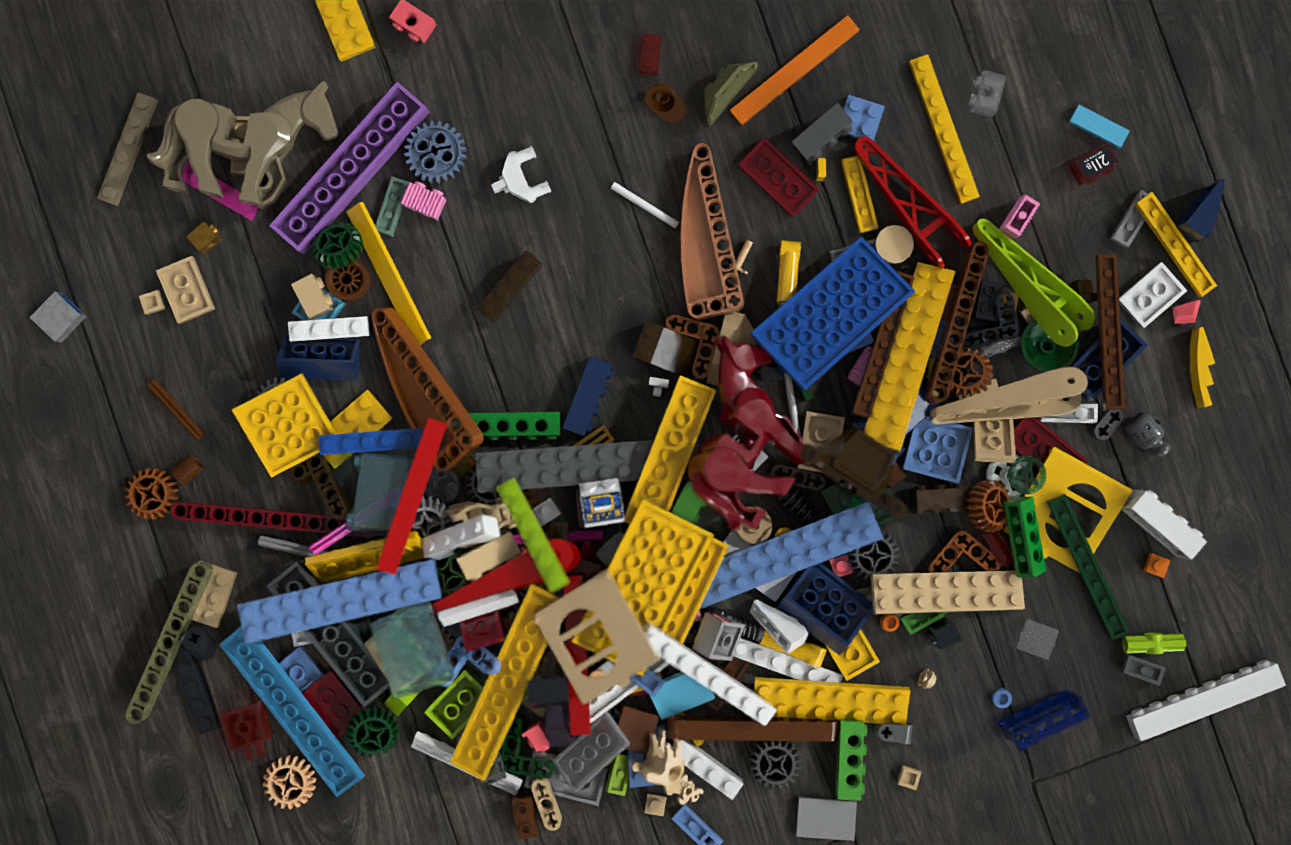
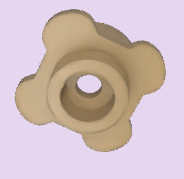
(927, 679)

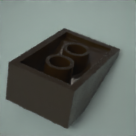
(665, 349)

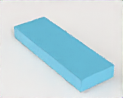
(1099, 126)

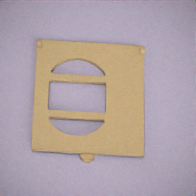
(628, 637)

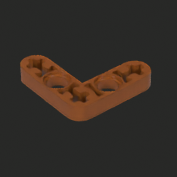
(700, 335)
(958, 549)

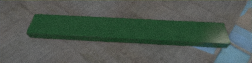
(1088, 567)

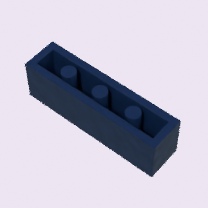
(587, 396)

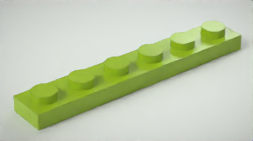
(533, 535)

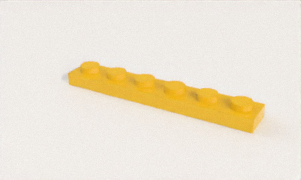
(1175, 244)

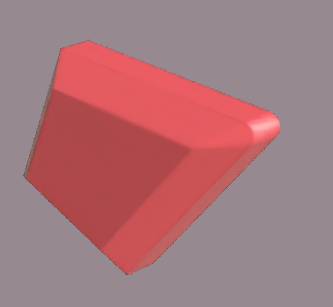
(1186, 312)

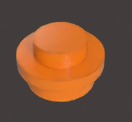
(889, 622)

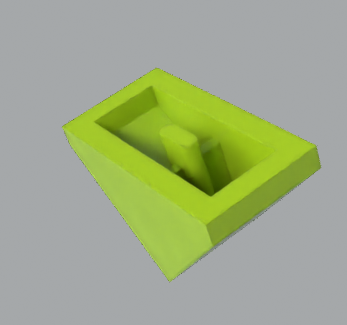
(399, 704)

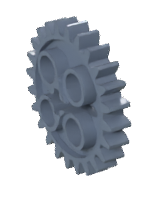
(429, 135)

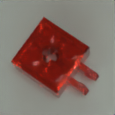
(243, 737)

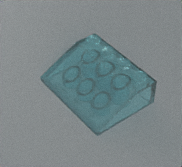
(412, 650)

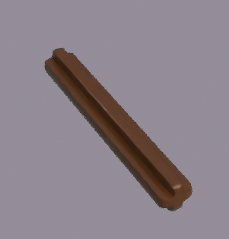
(175, 409)

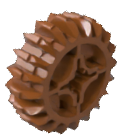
(980, 380)
(987, 505)
(142, 506)

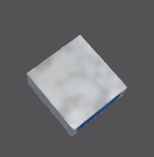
(58, 317)

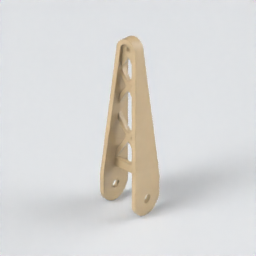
(1026, 398)

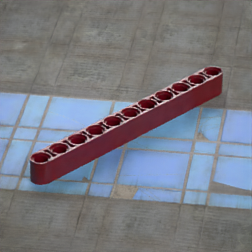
(249, 514)

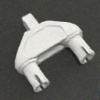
(514, 180)

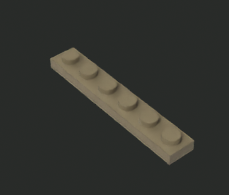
(127, 149)

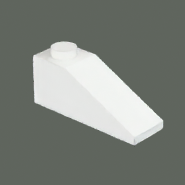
(780, 626)

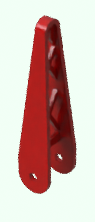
(933, 207)
(512, 575)

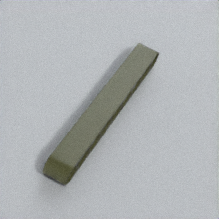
(162, 648)

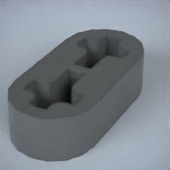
(1104, 421)

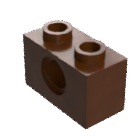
(525, 815)

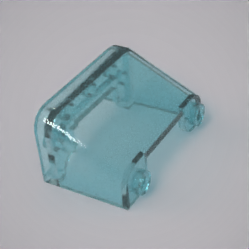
(377, 491)

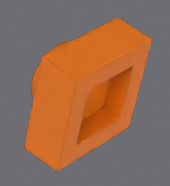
(1156, 565)

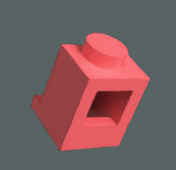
(537, 737)

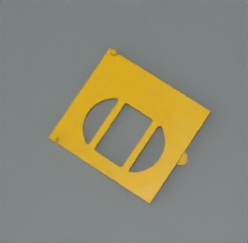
(1061, 473)

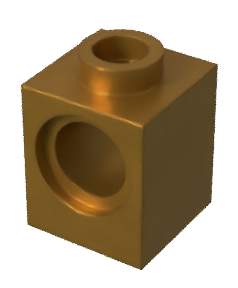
(204, 237)

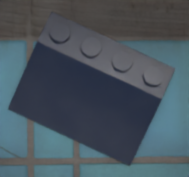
(827, 607)

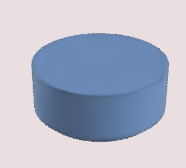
(1001, 698)

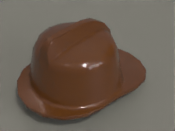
(665, 102)

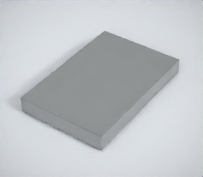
(826, 818)

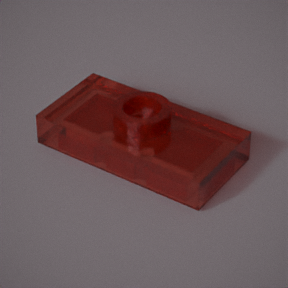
(998, 547)

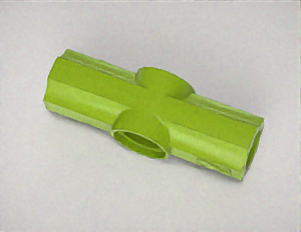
(1153, 643)

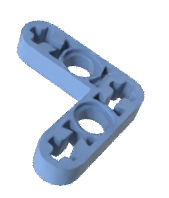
(459, 650)

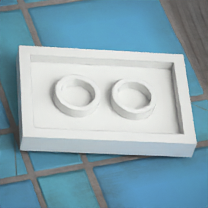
(1151, 295)

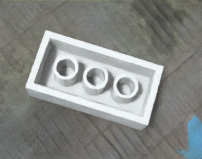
(1163, 524)

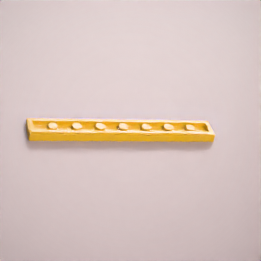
(388, 272)

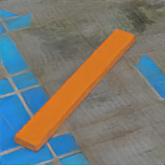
(794, 70)

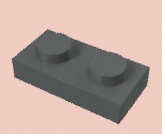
(1143, 669)

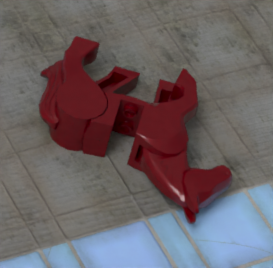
(723, 463)

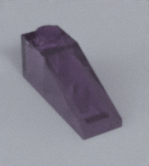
(558, 726)

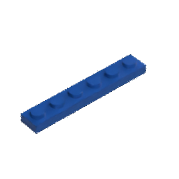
(369, 441)

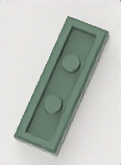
(391, 207)

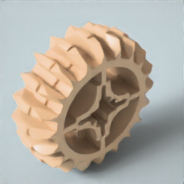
(297, 783)

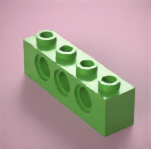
(843, 789)

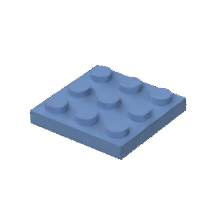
(938, 450)

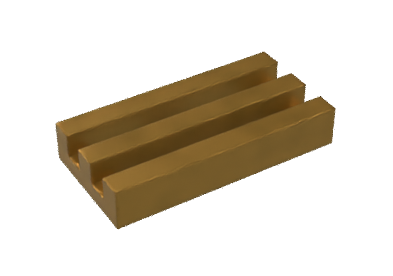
(606, 434)

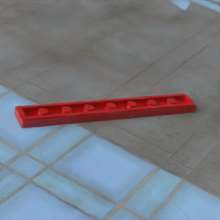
(411, 496)
(579, 713)

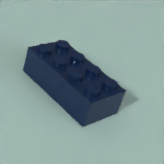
(1090, 360)

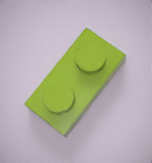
(618, 776)

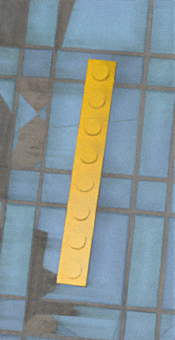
(944, 129)

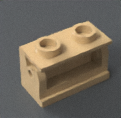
(312, 296)

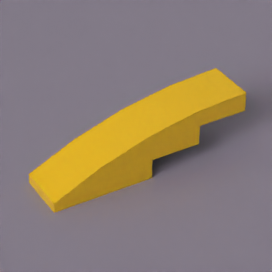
(1200, 359)

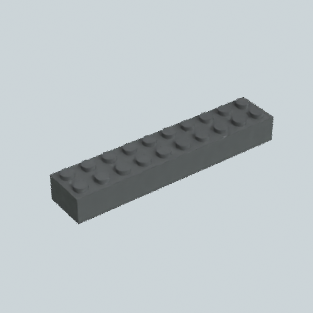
(562, 465)

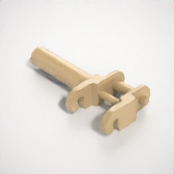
(740, 259)

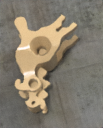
(469, 510)
(667, 768)

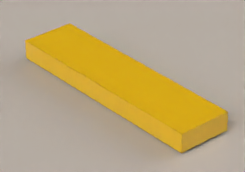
(859, 194)

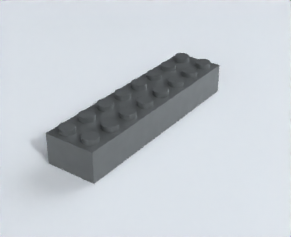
(338, 642)

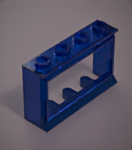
(1044, 713)

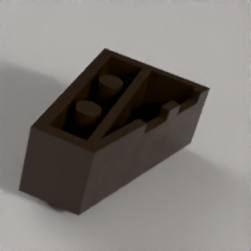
(939, 499)

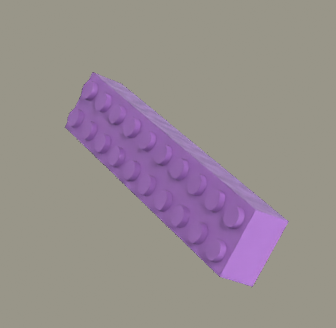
(350, 168)

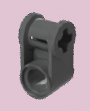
(896, 732)

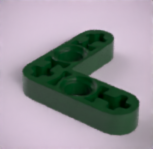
(516, 756)

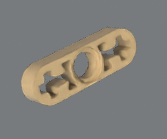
(545, 811)

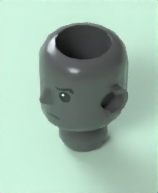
(1147, 433)

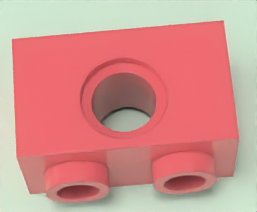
(404, 13)

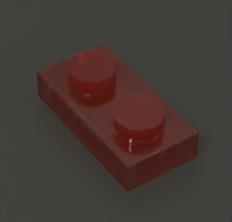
(650, 54)

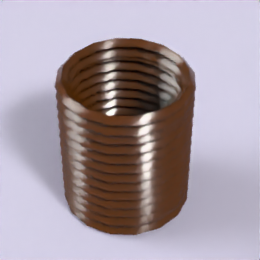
(187, 469)

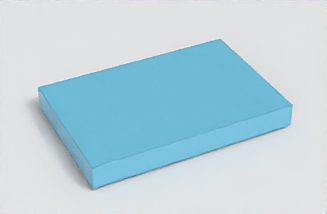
(680, 694)

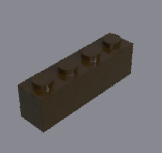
(510, 286)

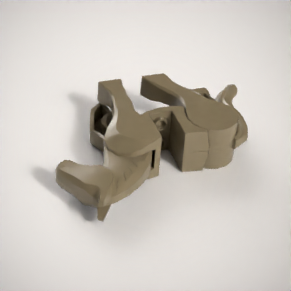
(203, 128)

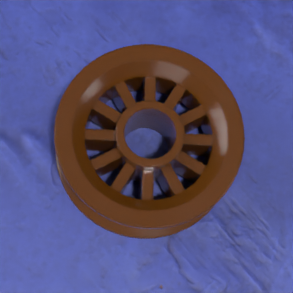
(330, 278)

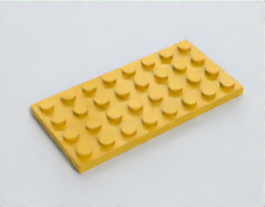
(650, 571)

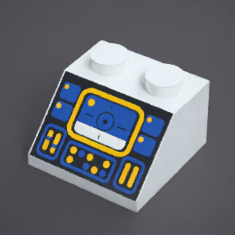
(601, 502)

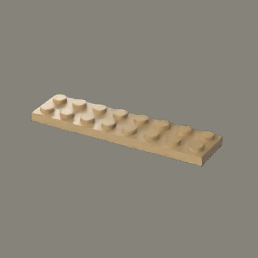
(946, 592)

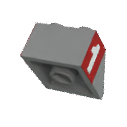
(718, 637)

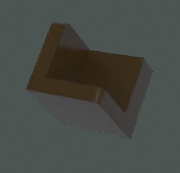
(1085, 290)

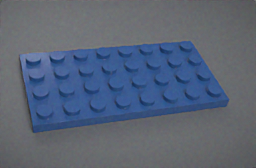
(832, 313)

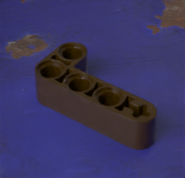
(326, 490)

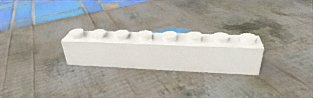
(708, 674)
(1205, 700)

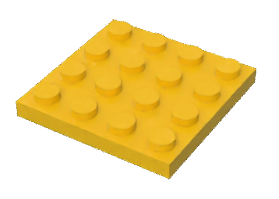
(284, 424)

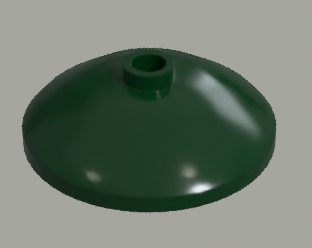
(1045, 360)

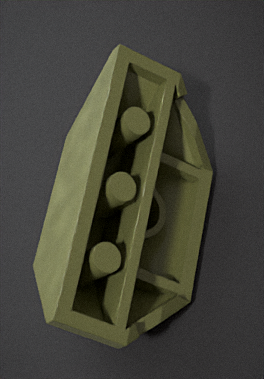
(725, 88)

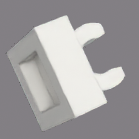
(658, 385)

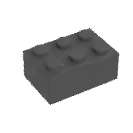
(824, 133)

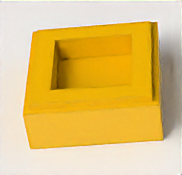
(820, 169)

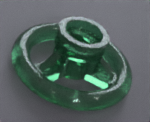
(1020, 475)

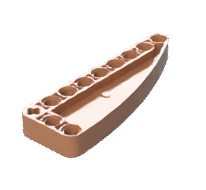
(700, 256)

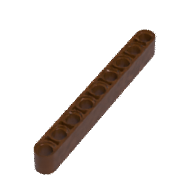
(951, 329)
(748, 729)

